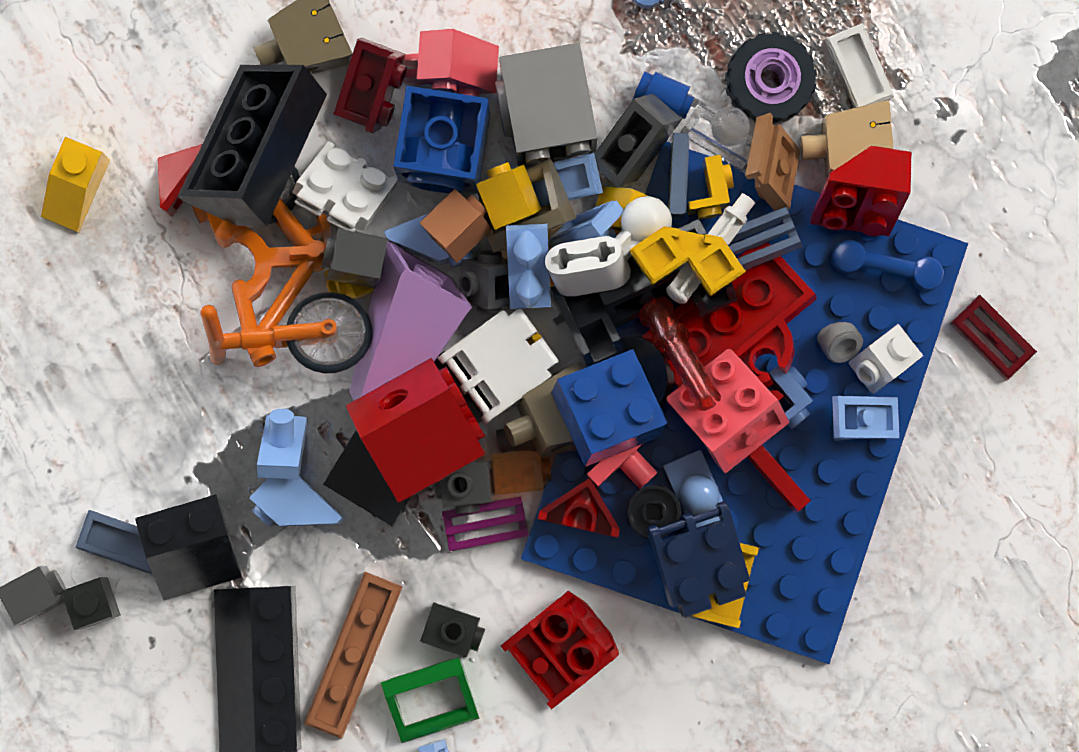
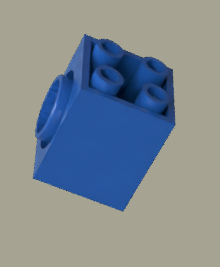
(441, 140)

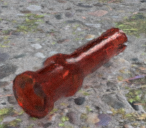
(672, 340)

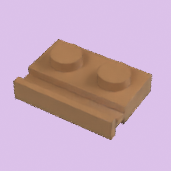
(772, 162)

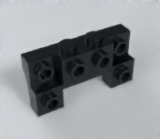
(596, 315)

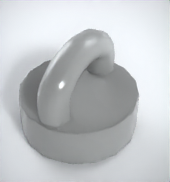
(840, 341)

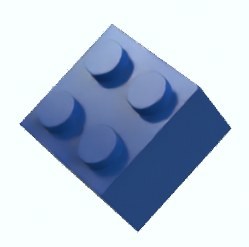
(609, 407)

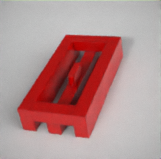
(778, 479)

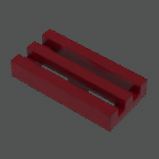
(981, 348)

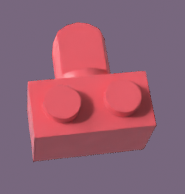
(454, 63)

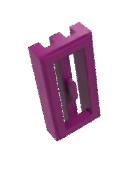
(518, 517)

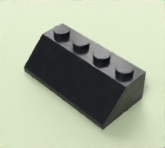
(254, 143)
(257, 669)

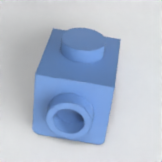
(792, 388)

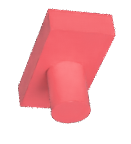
(630, 462)

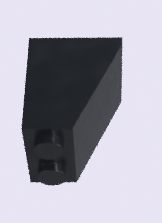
(189, 547)

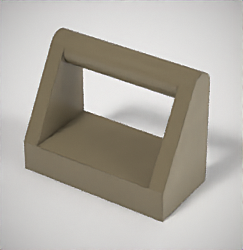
(560, 212)

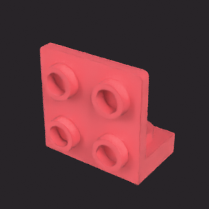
(742, 417)

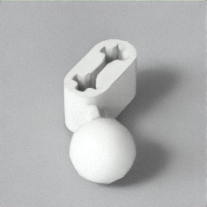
(602, 261)

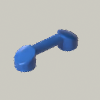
(851, 255)

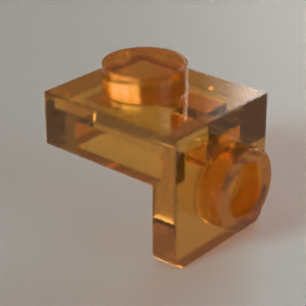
(520, 472)

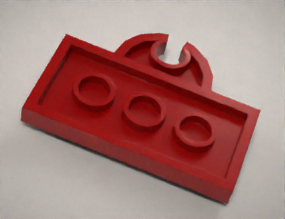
(755, 323)

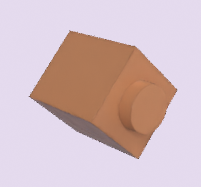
(457, 224)

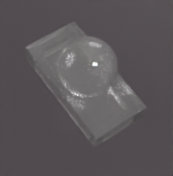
(721, 133)

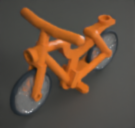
(323, 331)

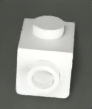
(885, 359)

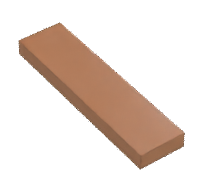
(353, 655)

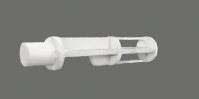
(726, 227)

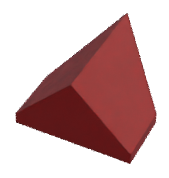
(582, 510)

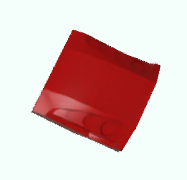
(563, 647)

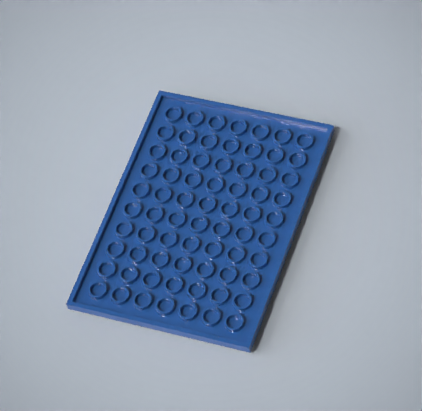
(804, 557)

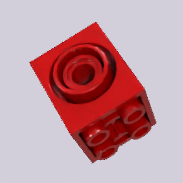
(417, 428)

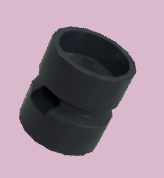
(652, 507)

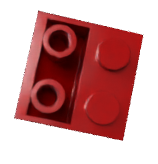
(866, 192)

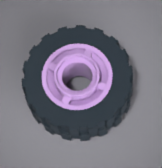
(785, 58)

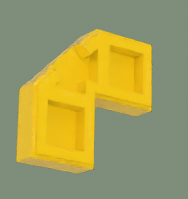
(705, 254)

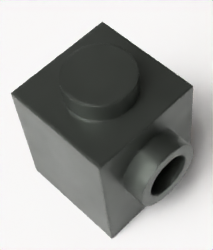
(452, 630)

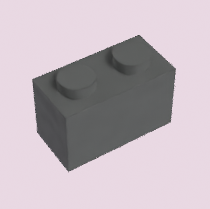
(636, 139)
(355, 258)

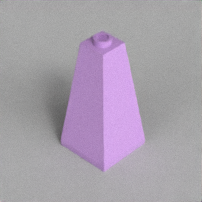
(411, 319)

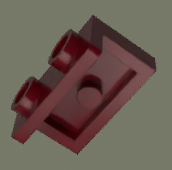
(370, 85)

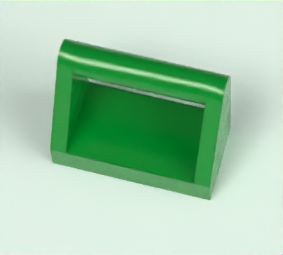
(423, 677)

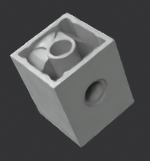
(546, 104)

